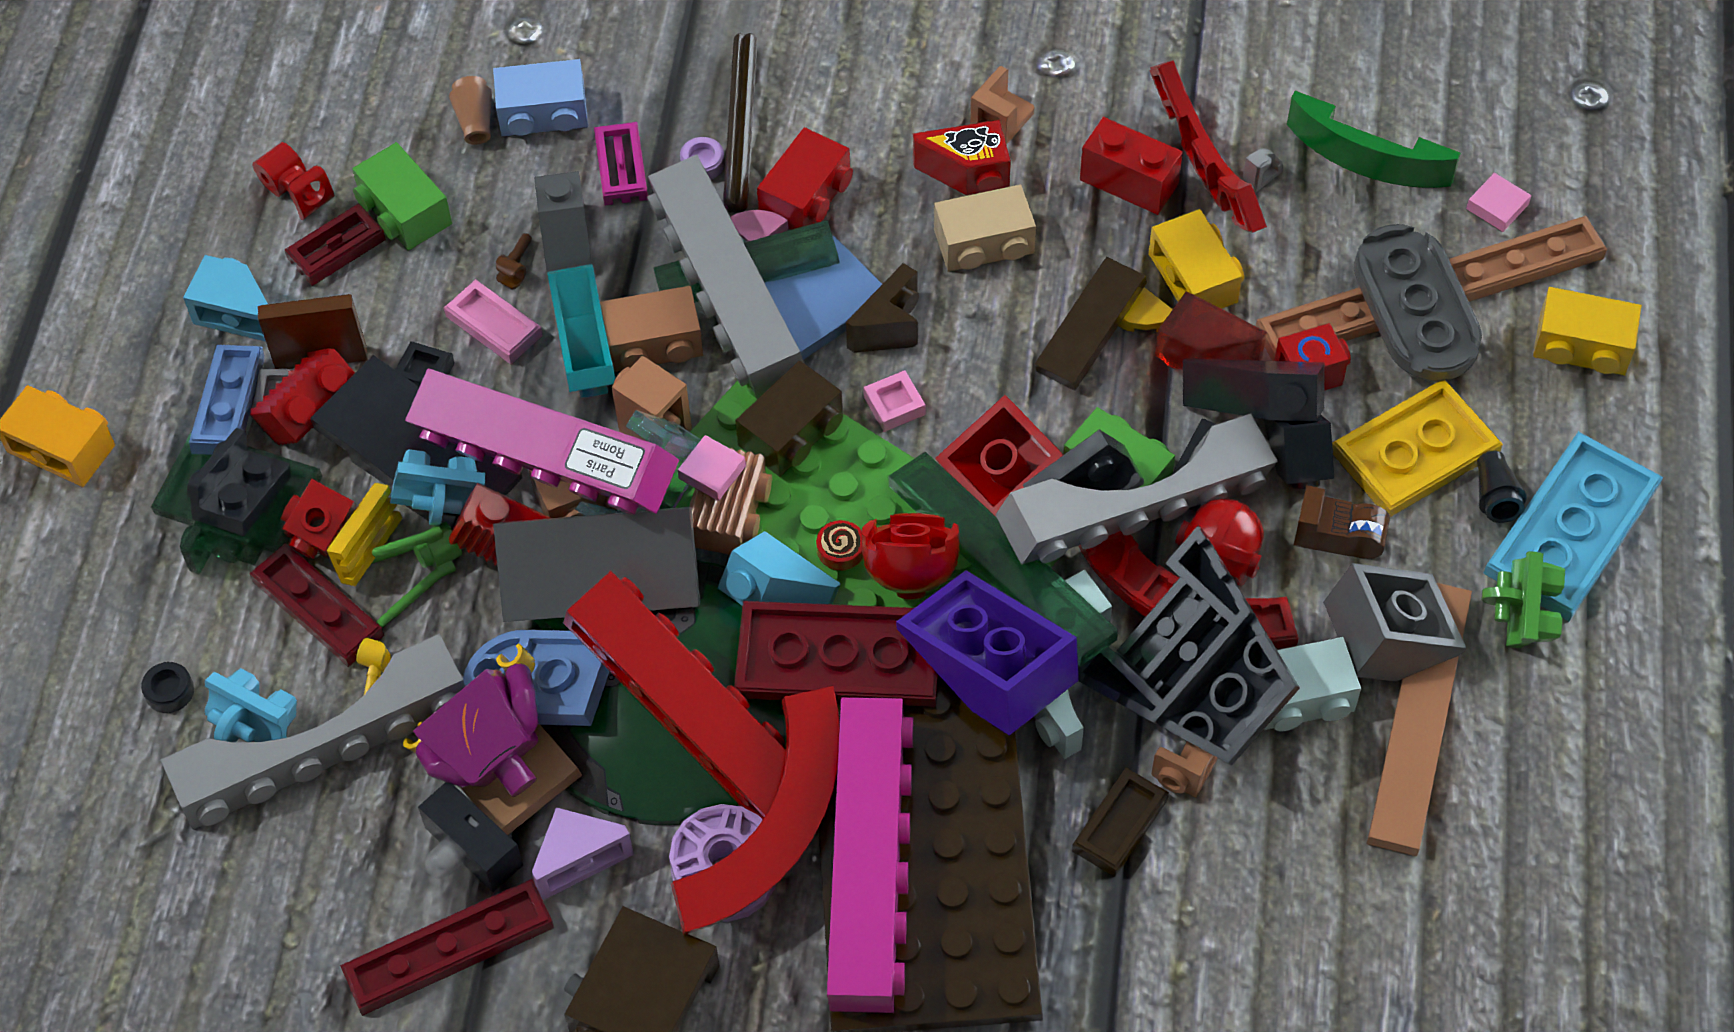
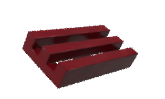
(339, 248)

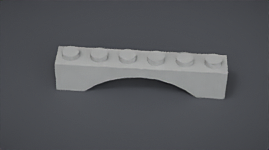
(1057, 516)
(225, 776)

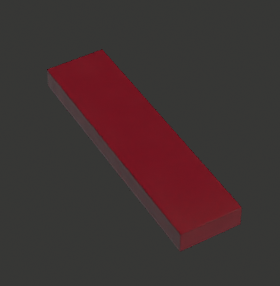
(447, 947)

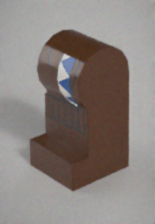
(1341, 526)

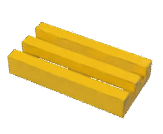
(365, 530)

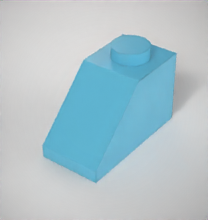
(225, 297)
(774, 573)

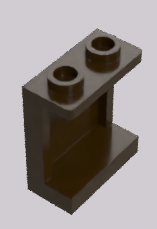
(641, 978)

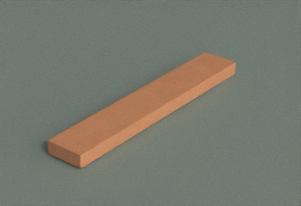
(1415, 746)

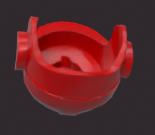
(1232, 532)

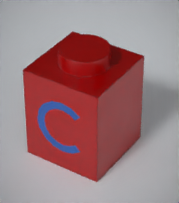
(1317, 345)

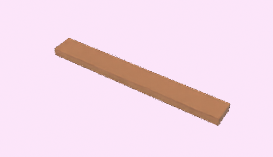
(1479, 273)

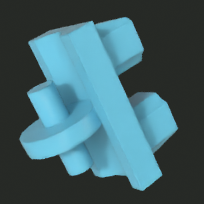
(434, 487)
(243, 713)

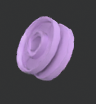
(709, 836)

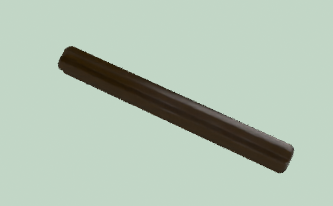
(740, 123)

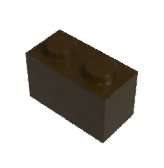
(790, 418)

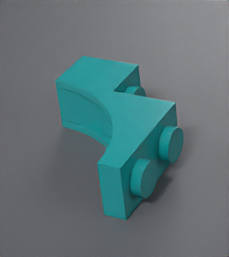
(581, 330)

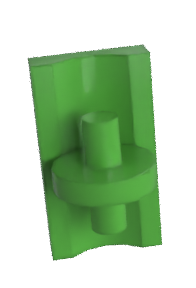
(1519, 600)

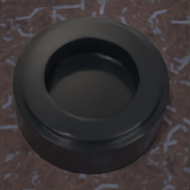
(167, 687)

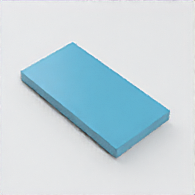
(1579, 518)

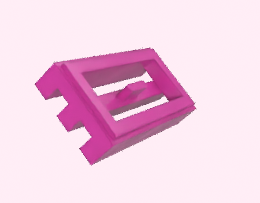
(624, 189)

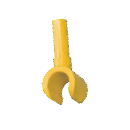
(375, 656)

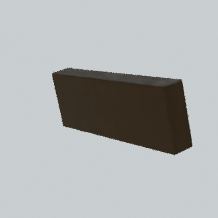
(1090, 323)

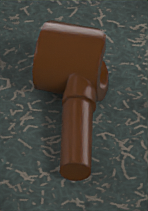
(510, 270)

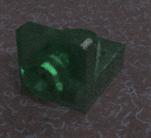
(203, 539)

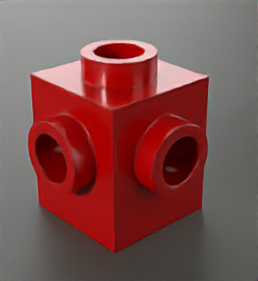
(316, 504)

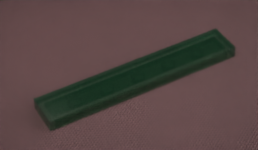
(985, 545)

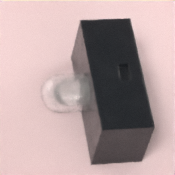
(466, 839)

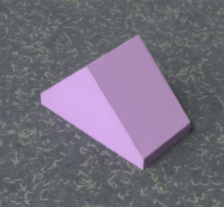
(578, 849)

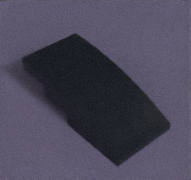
(371, 425)

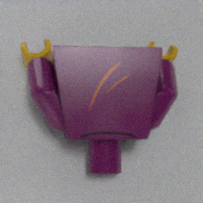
(484, 729)

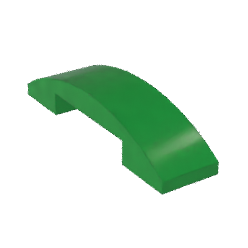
(1366, 154)

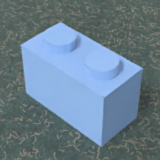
(540, 97)

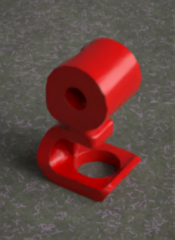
(284, 171)

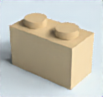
(984, 228)

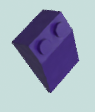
(992, 650)

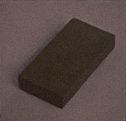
(1120, 822)

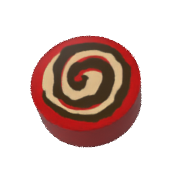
(840, 545)

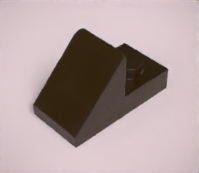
(885, 316)

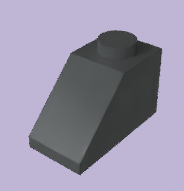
(562, 220)

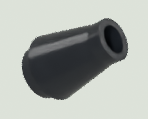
(1499, 490)

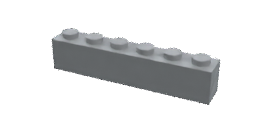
(725, 274)

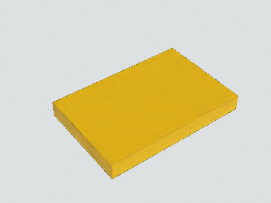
(1415, 447)

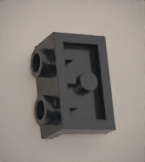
(1094, 464)
(235, 485)

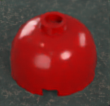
(910, 553)

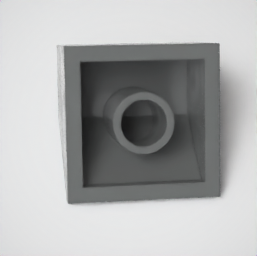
(1392, 621)

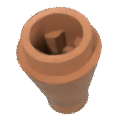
(472, 106)

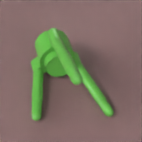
(430, 549)

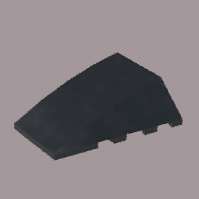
(1198, 660)

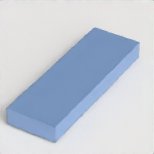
(226, 396)

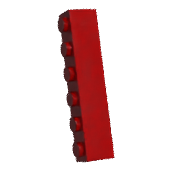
(680, 691)

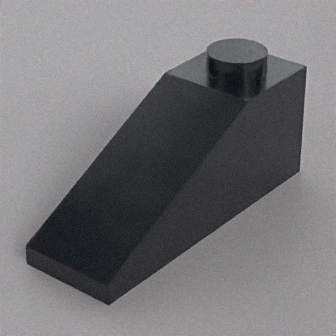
(1256, 388)

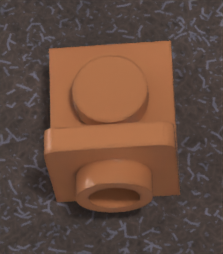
(1183, 772)

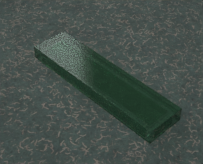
(774, 256)

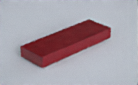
(315, 603)

